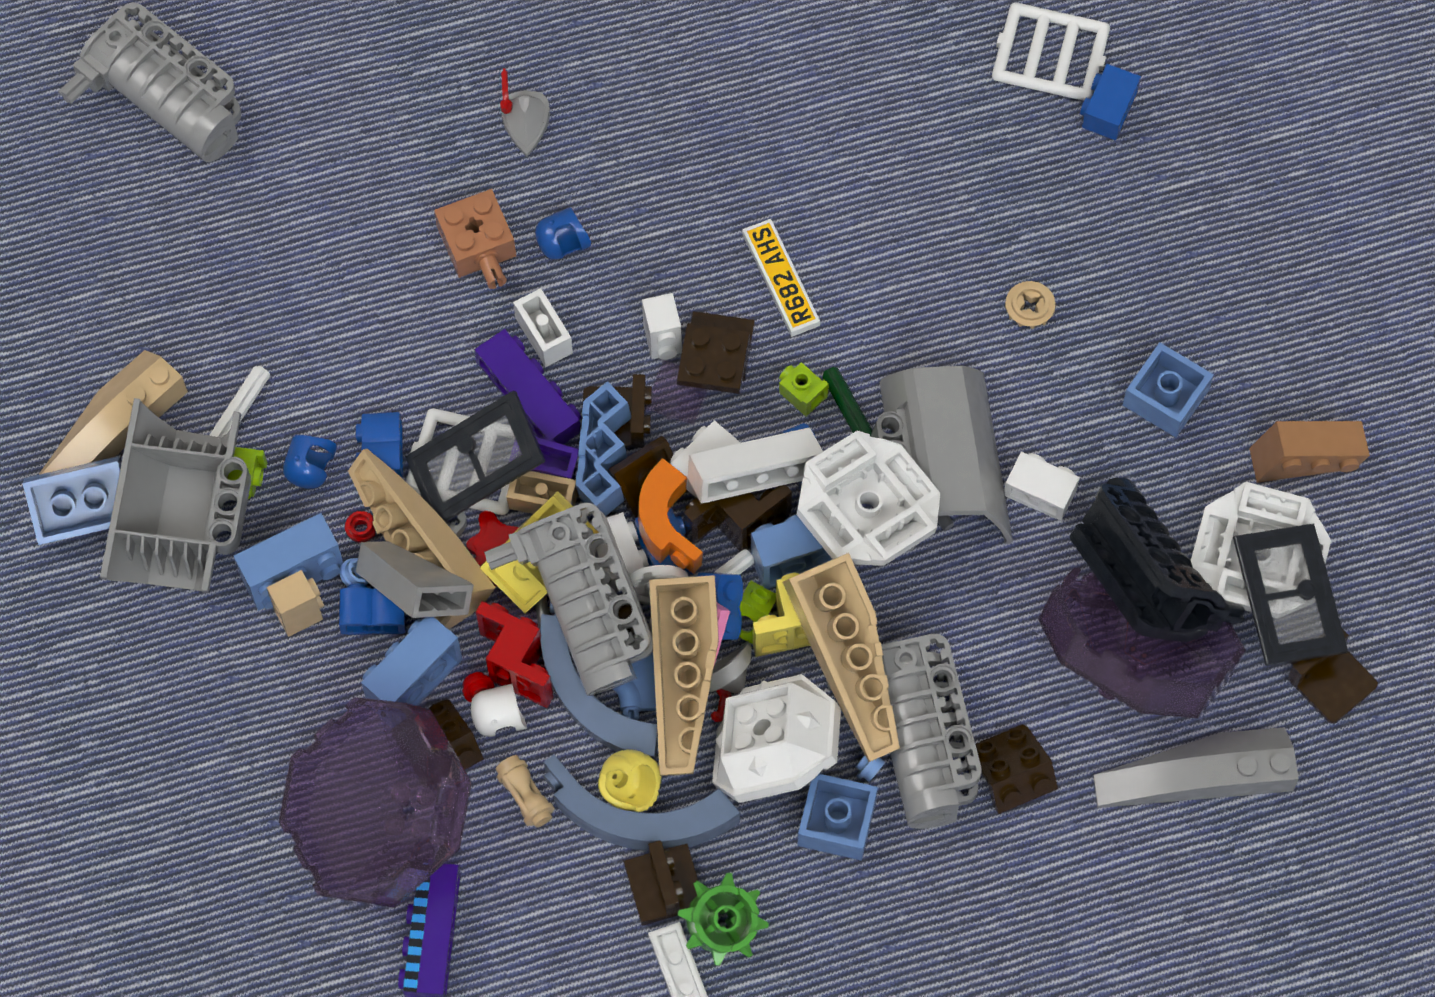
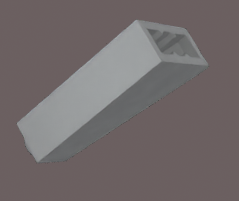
(413, 582)

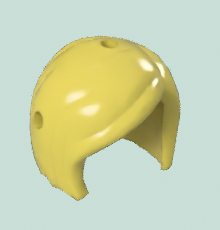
(630, 780)

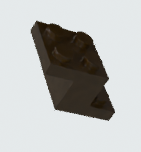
(715, 352)
(737, 515)

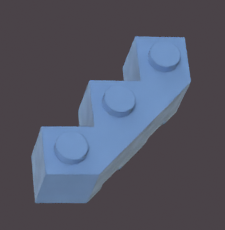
(600, 448)

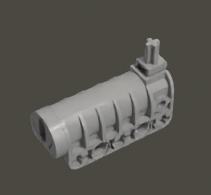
(160, 80)
(582, 593)
(925, 760)

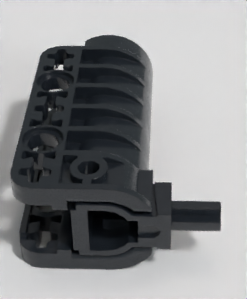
(1146, 568)

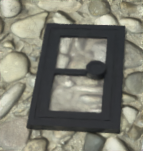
(476, 457)
(1290, 594)

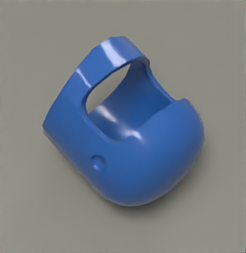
(564, 229)
(305, 466)

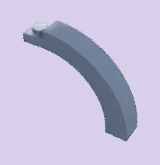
(587, 711)
(633, 829)

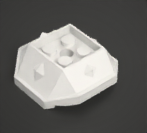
(870, 473)
(1242, 512)
(775, 738)

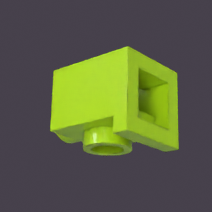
(802, 397)
(255, 462)

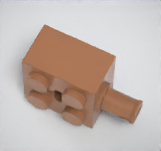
(476, 236)

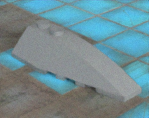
(1204, 769)

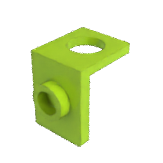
(755, 604)

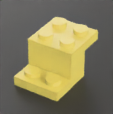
(523, 582)
(779, 633)

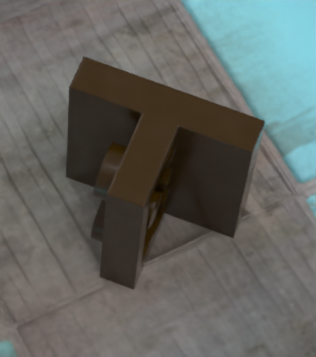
(634, 469)
(661, 881)

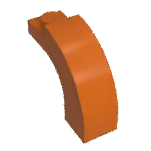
(658, 494)

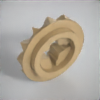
(1032, 292)

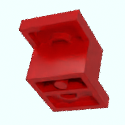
(514, 653)

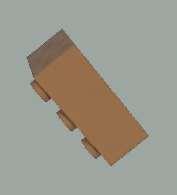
(1308, 449)

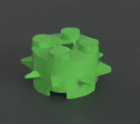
(741, 919)

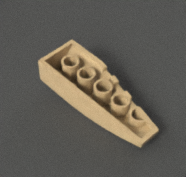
(105, 421)
(416, 526)
(848, 649)
(684, 662)

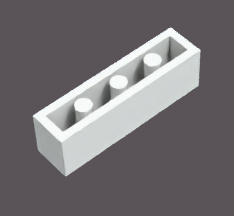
(751, 465)

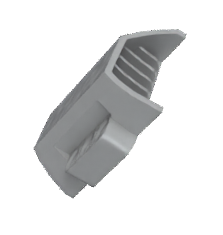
(949, 433)
(173, 503)

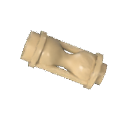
(518, 781)

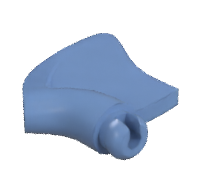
(639, 693)

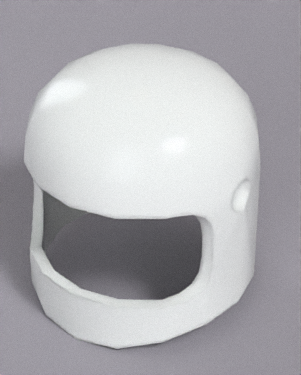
(495, 710)

